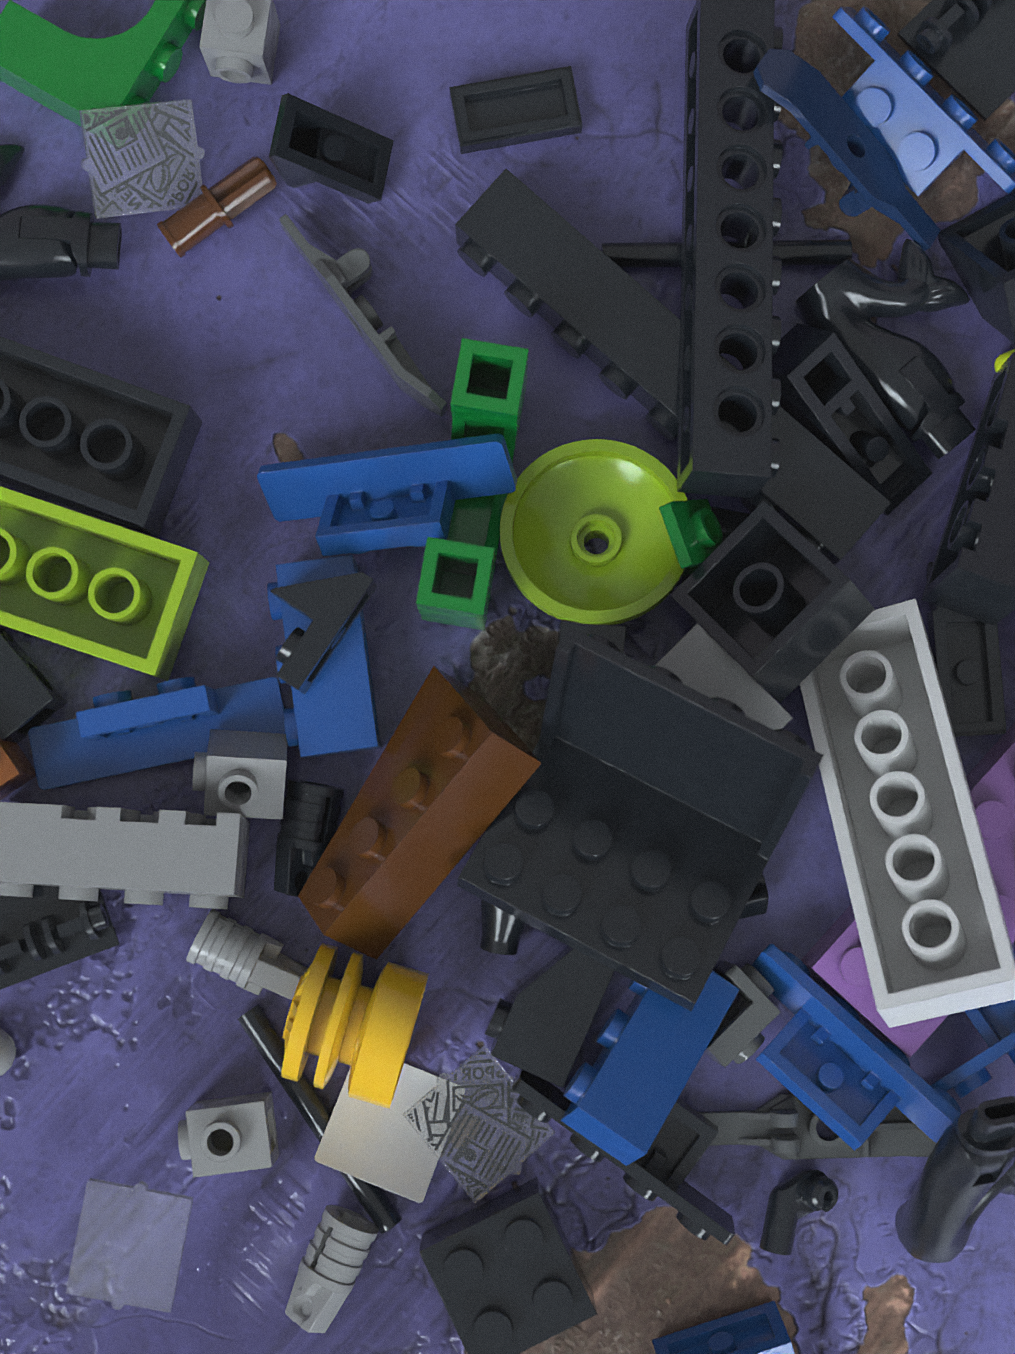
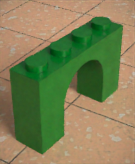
(91, 73)
(461, 570)

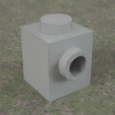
(240, 40)
(242, 773)
(229, 1134)

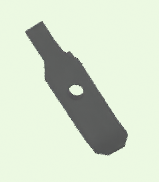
(340, 280)
(790, 1132)

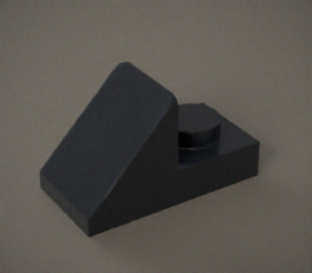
(329, 150)
(332, 608)

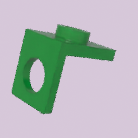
(692, 531)

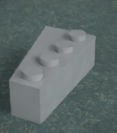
(123, 852)

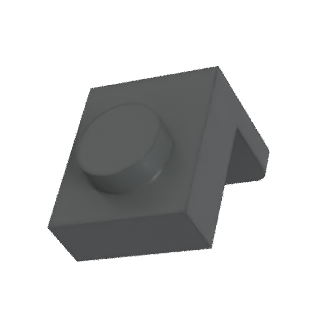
(746, 1018)

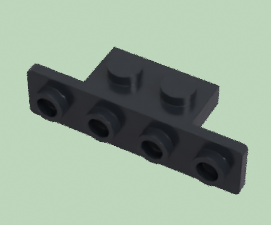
(660, 1171)

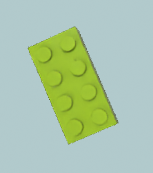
(95, 584)

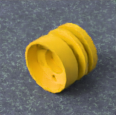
(353, 1024)

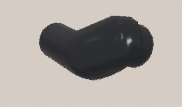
(791, 1201)

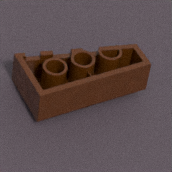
(416, 814)

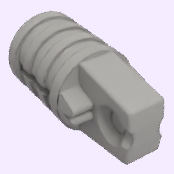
(244, 956)
(330, 1267)

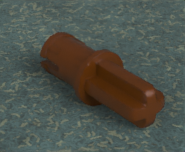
(217, 205)

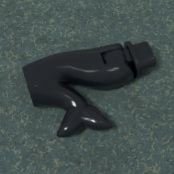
(52, 238)
(898, 368)
(959, 1180)

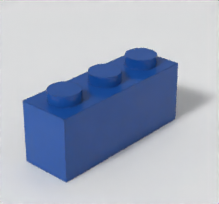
(340, 705)
(643, 1067)

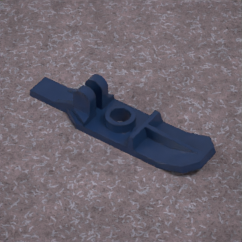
(845, 141)

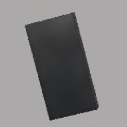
(516, 110)

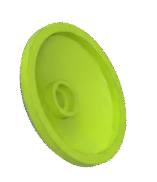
(582, 495)

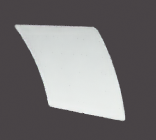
(379, 1142)

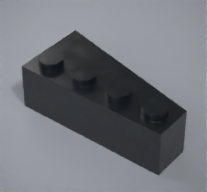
(977, 548)

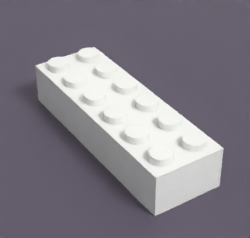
(907, 824)

